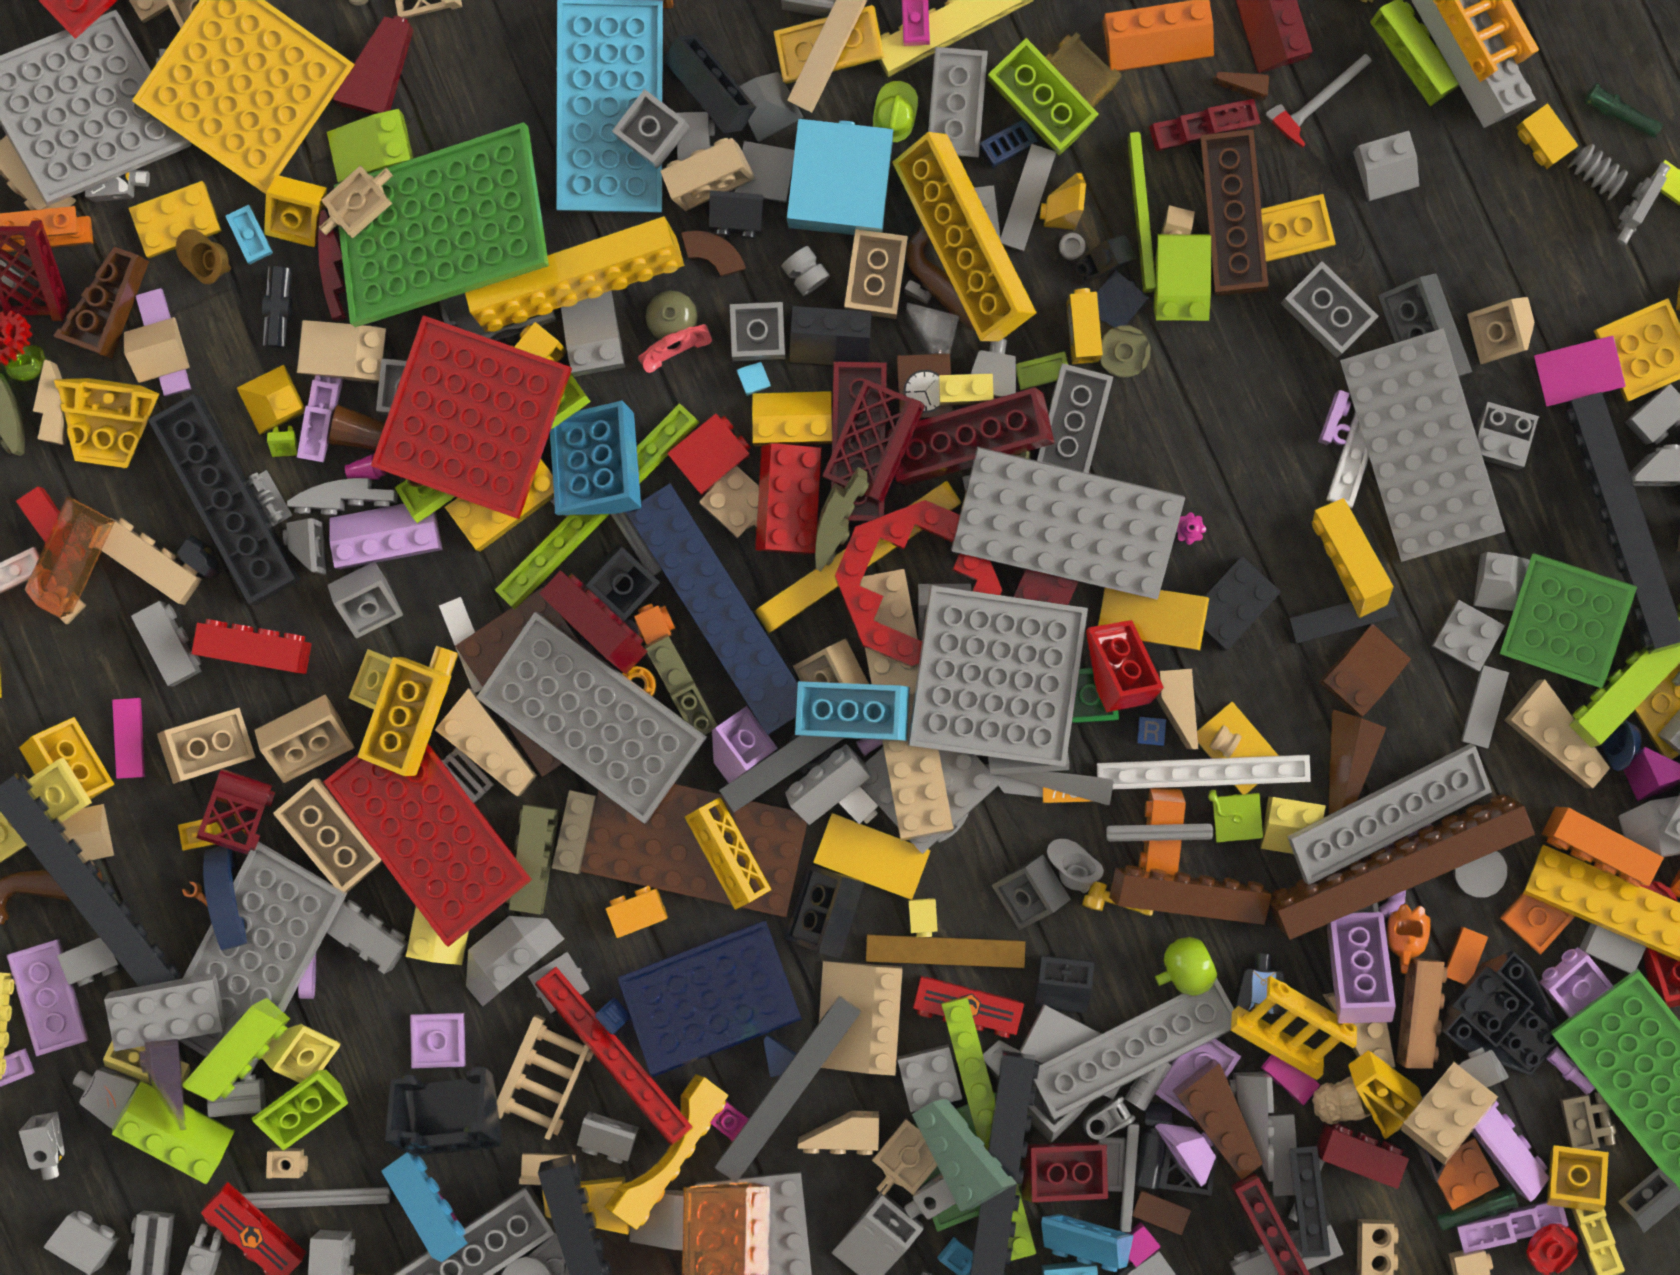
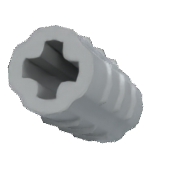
(1146, 1086)

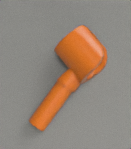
(197, 893)

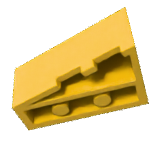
(599, 1194)

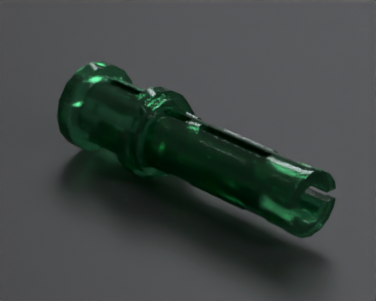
(1612, 105)
(1489, 1205)

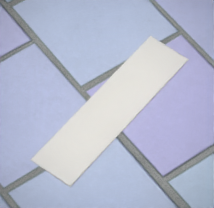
(460, 628)

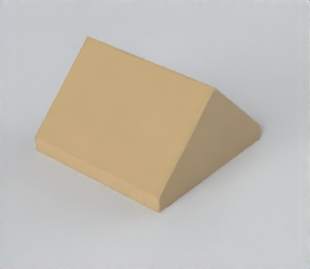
(155, 350)
(91, 831)

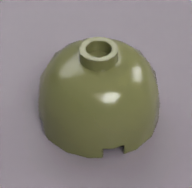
(670, 313)

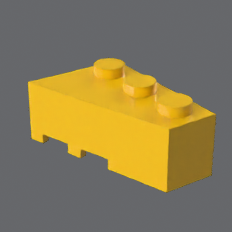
(1384, 1092)

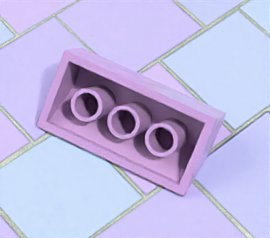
(381, 536)
(1511, 1153)

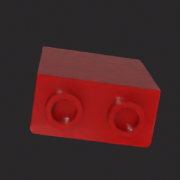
(709, 453)

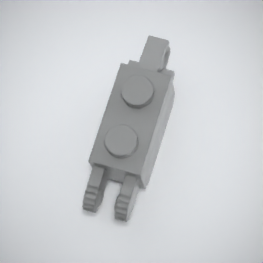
(203, 1258)

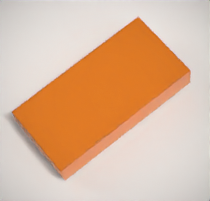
(1465, 955)

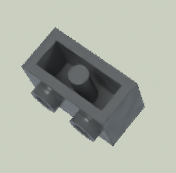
(1651, 1200)

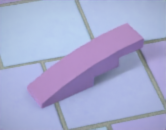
(319, 417)
(1509, 1226)

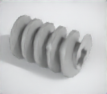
(1599, 170)

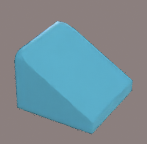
(753, 378)

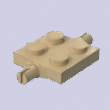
(356, 201)
(733, 501)
(905, 1159)

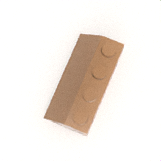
(1420, 1013)

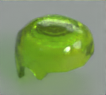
(27, 365)

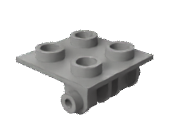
(269, 497)

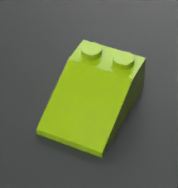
(370, 143)
(1183, 277)

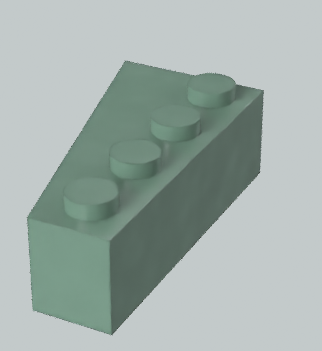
(960, 1156)

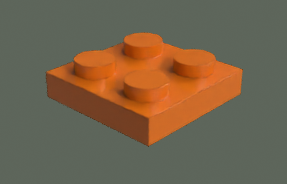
(1466, 1175)

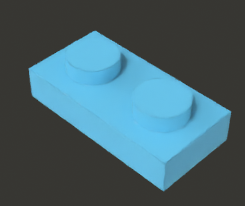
(249, 234)

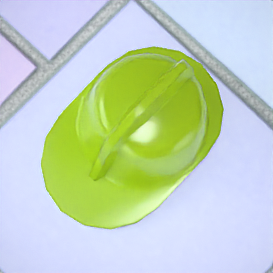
(896, 109)

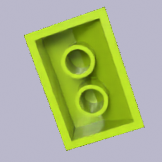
(301, 1109)

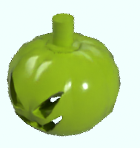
(1188, 967)

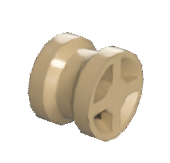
(1225, 741)

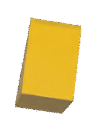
(189, 831)

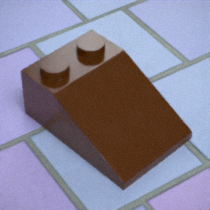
(1365, 671)

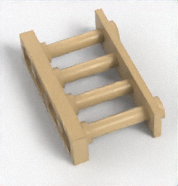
(528, 1056)

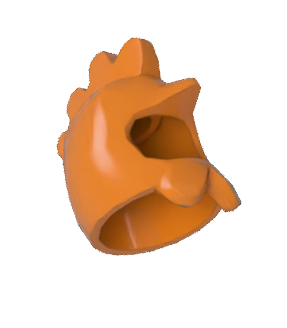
(1408, 934)

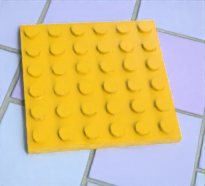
(243, 85)

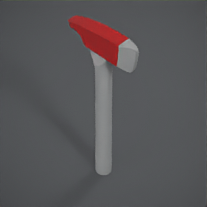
(1290, 124)

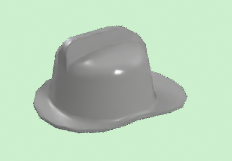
(1075, 865)

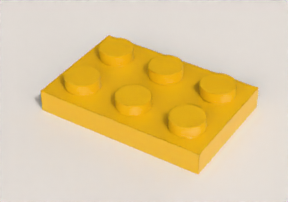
(166, 216)

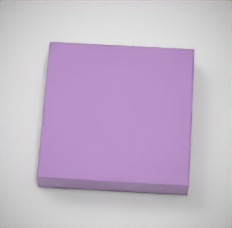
(437, 1040)

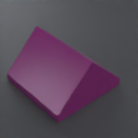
(1651, 774)

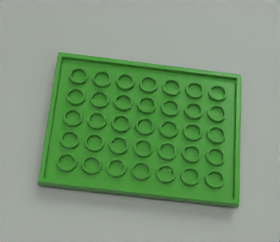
(451, 227)

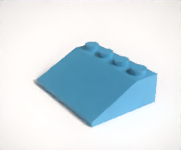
(596, 462)

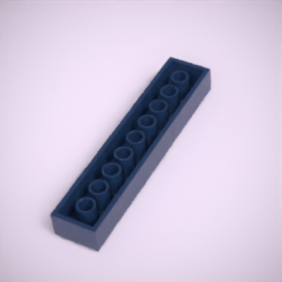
(717, 607)

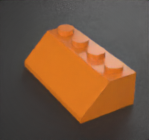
(1159, 35)

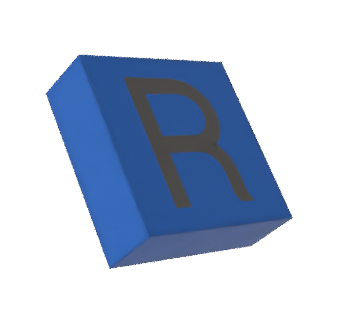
(1151, 731)

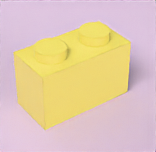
(965, 389)

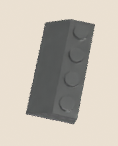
(1421, 309)

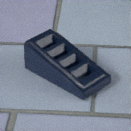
(995, 139)
(612, 1015)

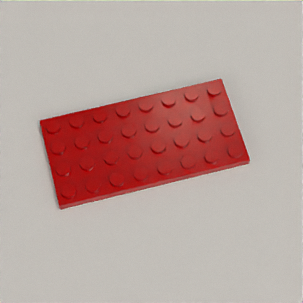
(431, 841)

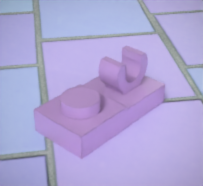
(1339, 408)

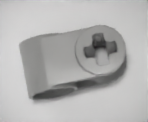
(1110, 1118)

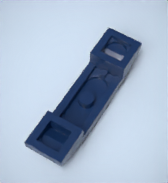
(221, 898)

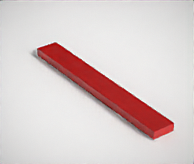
(614, 1056)

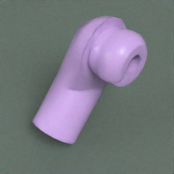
(1392, 904)

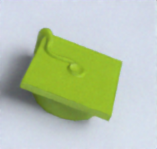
(1237, 816)

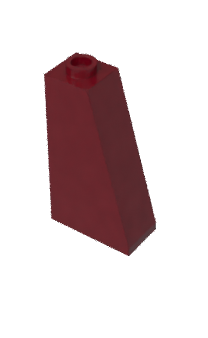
(377, 70)

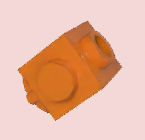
(654, 622)

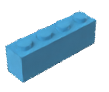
(424, 1206)

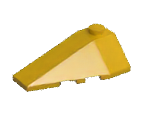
(1065, 204)

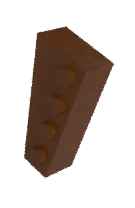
(106, 304)

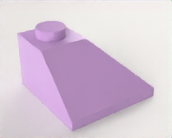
(740, 744)
(1189, 1149)

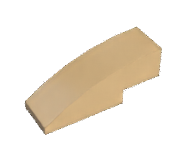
(47, 402)

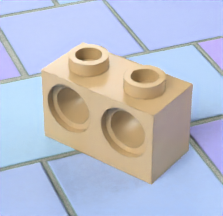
(1369, 1249)

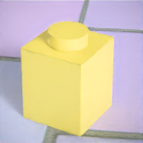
(923, 917)

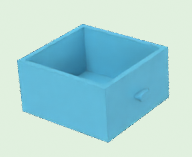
(839, 177)

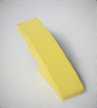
(1598, 1242)

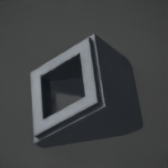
(1157, 1113)

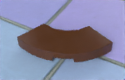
(713, 249)

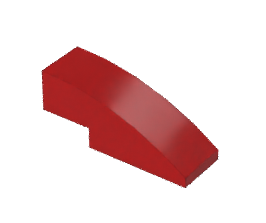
(39, 510)

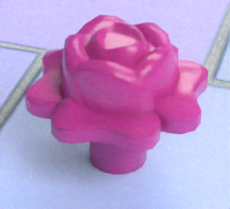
(1190, 528)

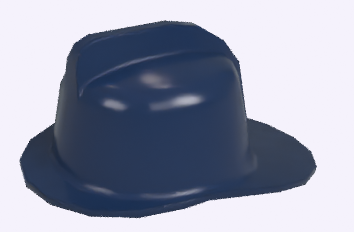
(1622, 745)

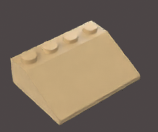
(873, 1037)

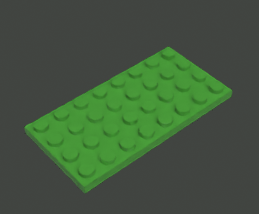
(1632, 1057)

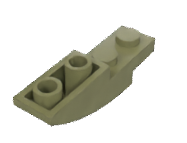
(10, 420)
(832, 525)
(680, 684)

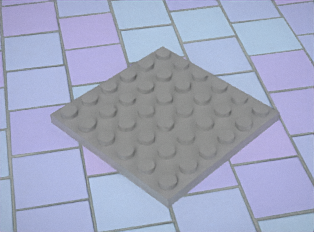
(74, 110)
(997, 676)

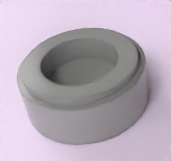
(1071, 246)

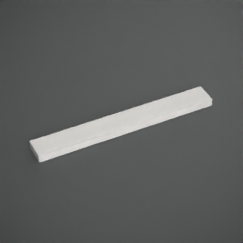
(1207, 771)

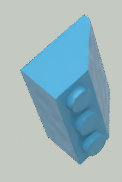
(1086, 1241)

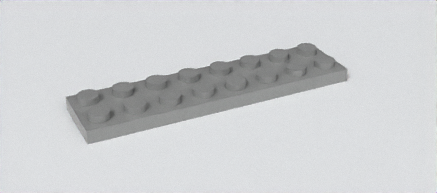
(1389, 814)
(1133, 1049)

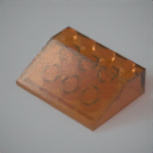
(726, 1229)

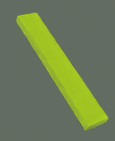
(1141, 212)

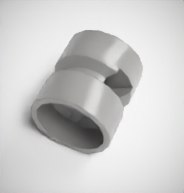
(805, 270)

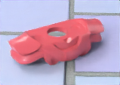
(658, 352)

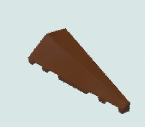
(1352, 754)

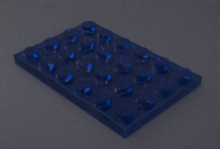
(709, 998)

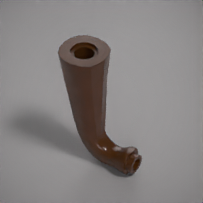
(933, 277)
(357, 430)
(29, 882)

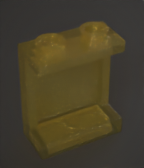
(1084, 69)

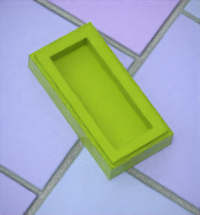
(1040, 370)

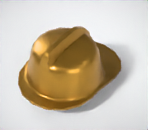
(201, 256)

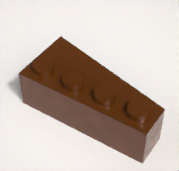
(1216, 1112)

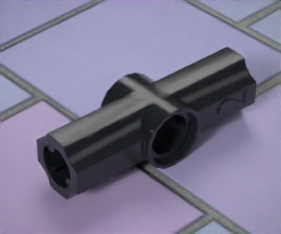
(277, 307)

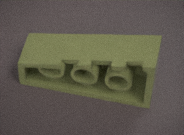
(535, 854)

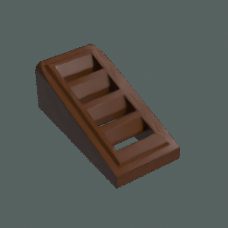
(1248, 84)

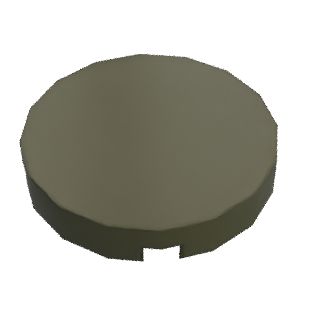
(1124, 351)

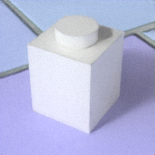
(859, 805)

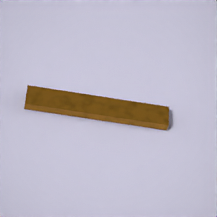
(945, 951)

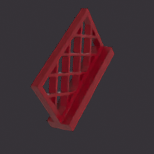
(42, 269)
(896, 444)

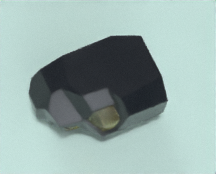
(199, 557)

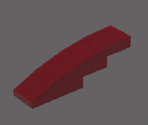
(1213, 120)
(329, 259)

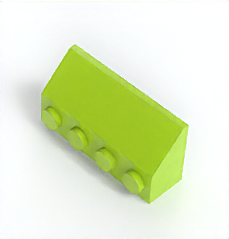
(1414, 50)
(1042, 96)
(237, 1051)
(153, 1130)

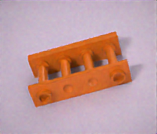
(59, 223)

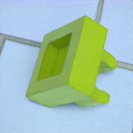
(282, 442)

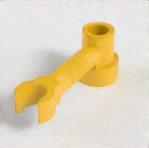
(1098, 895)

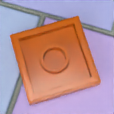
(1535, 921)

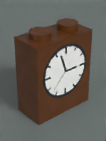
(919, 380)

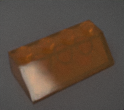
(68, 558)

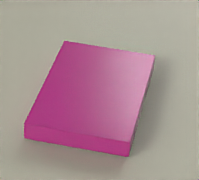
(1579, 371)

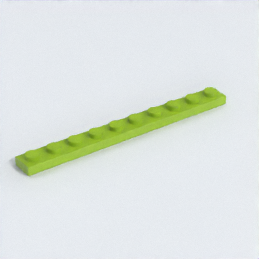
(578, 527)
(981, 1100)

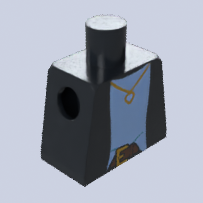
(1253, 984)

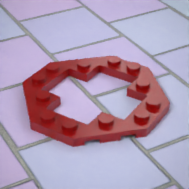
(896, 529)

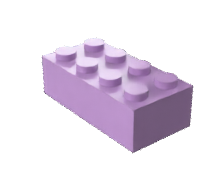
(1361, 968)

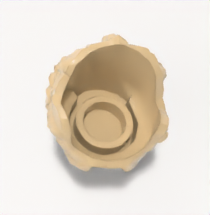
(1339, 1102)

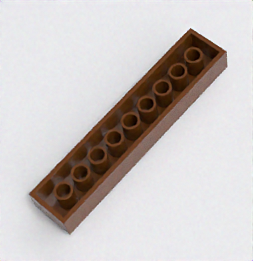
(1401, 865)

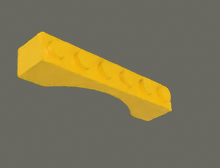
(636, 1198)

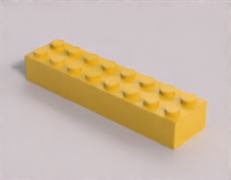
(963, 237)
(579, 274)

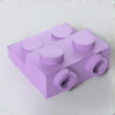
(1574, 981)

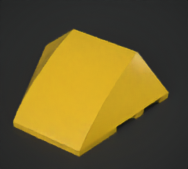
(105, 418)

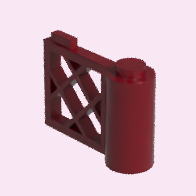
(245, 795)

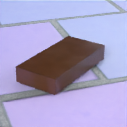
(1161, 1212)

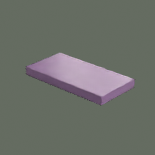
(47, 998)

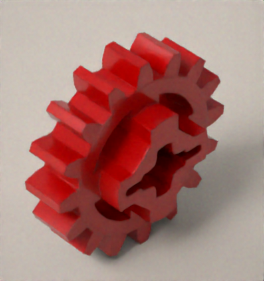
(13, 336)

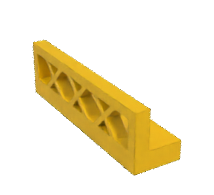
(723, 855)

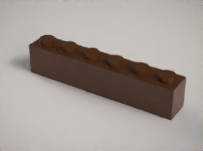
(1190, 895)

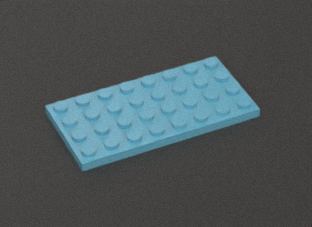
(603, 64)

